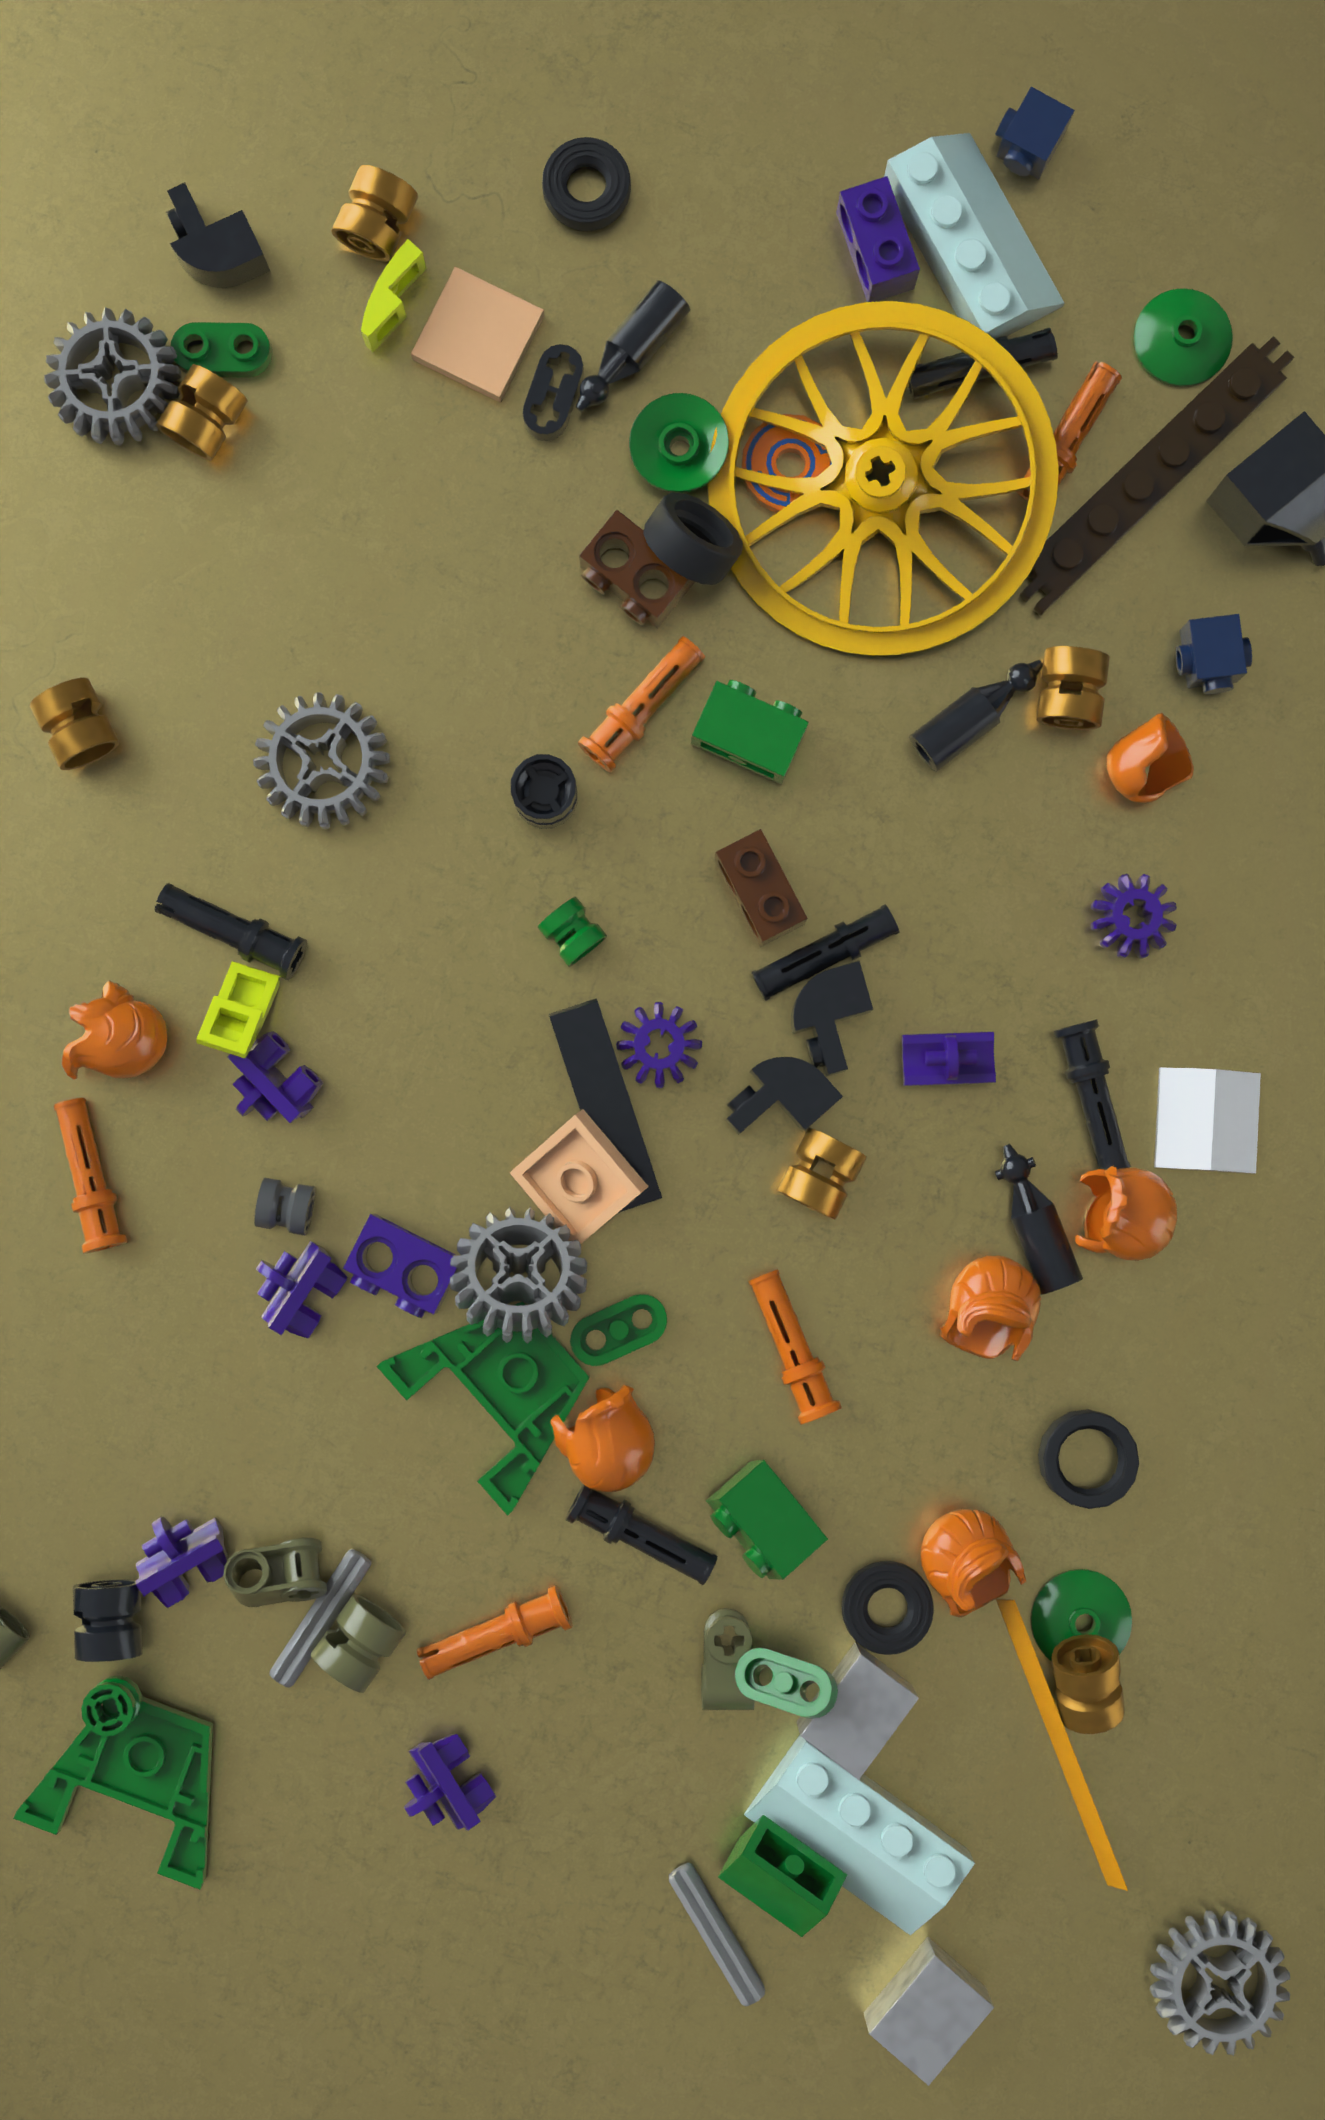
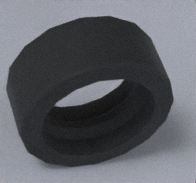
(693, 538)
(1126, 1450)

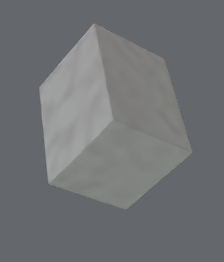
(866, 1712)
(928, 2011)

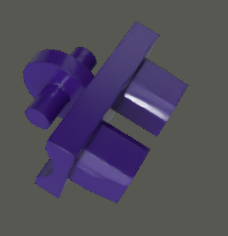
(948, 1058)
(267, 1087)
(287, 1307)
(176, 1552)
(460, 1802)

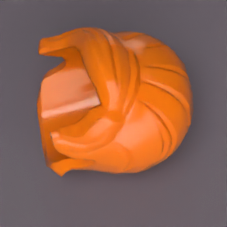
(120, 1035)
(1130, 1214)
(992, 1308)
(609, 1442)
(969, 1560)

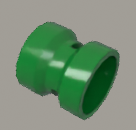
(563, 923)
(119, 1698)

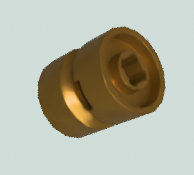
(376, 209)
(201, 412)
(1073, 670)
(72, 719)
(813, 1189)
(1088, 1684)

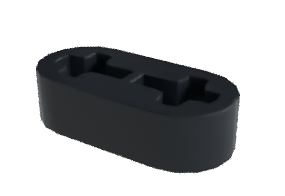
(542, 388)

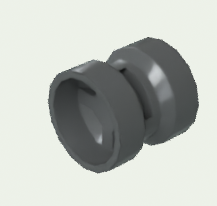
(284, 1206)

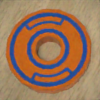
(764, 449)

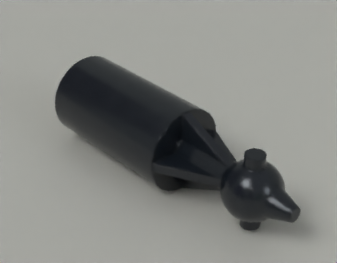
(635, 341)
(971, 716)
(1038, 1226)

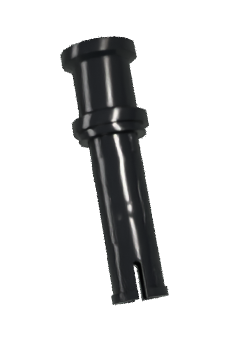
(251, 939)
(1088, 1072)
(619, 1522)

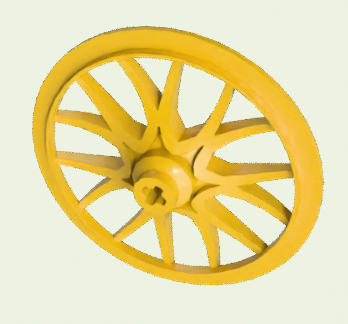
(913, 485)

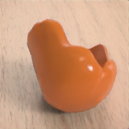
(1151, 744)

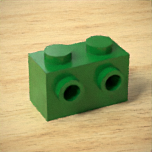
(750, 730)
(765, 1521)
(782, 1876)

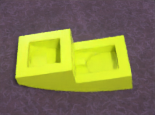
(384, 308)
(238, 1010)

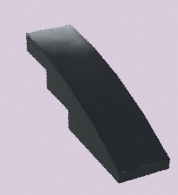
(601, 1087)

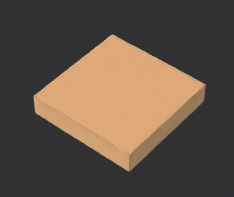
(477, 334)
(579, 1177)

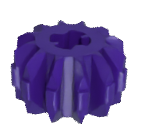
(1148, 908)
(675, 1048)

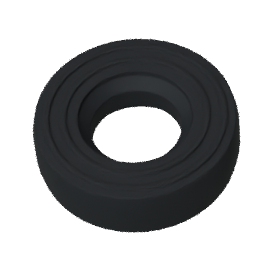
(586, 153)
(887, 1639)

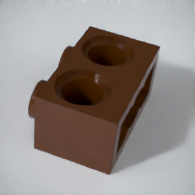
(627, 579)
(760, 888)

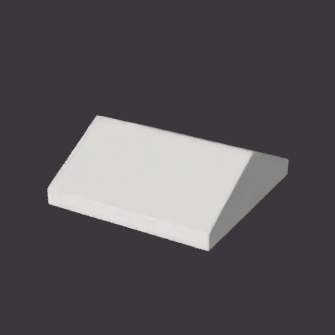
(1207, 1120)

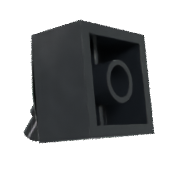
(1279, 492)

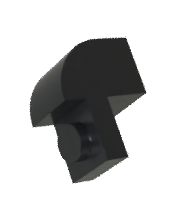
(214, 254)
(827, 999)
(791, 1083)

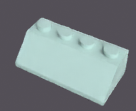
(971, 235)
(884, 1846)

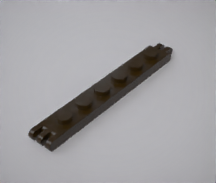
(1155, 471)

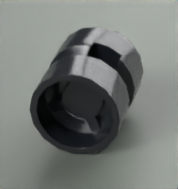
(544, 791)
(107, 1620)

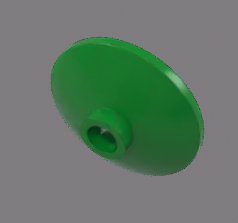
(1170, 356)
(676, 419)
(1075, 1594)

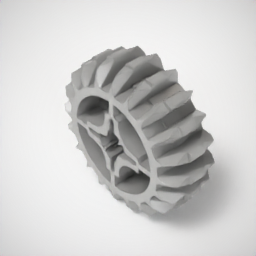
(73, 375)
(311, 780)
(542, 1246)
(1207, 1997)

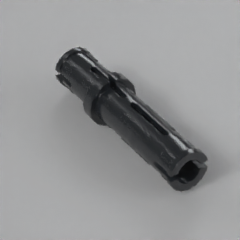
(953, 369)
(826, 951)

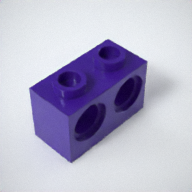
(877, 240)
(408, 1253)

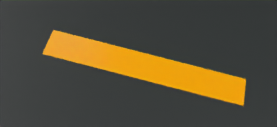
(1061, 1744)

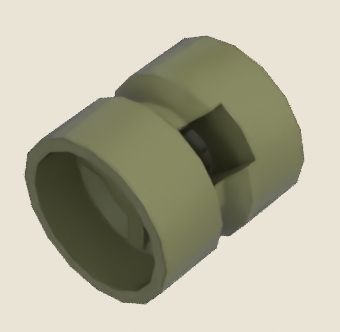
(358, 1643)

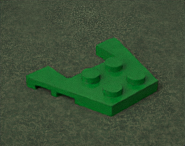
(514, 1383)
(152, 1765)

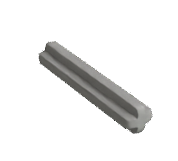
(320, 1618)
(717, 1934)

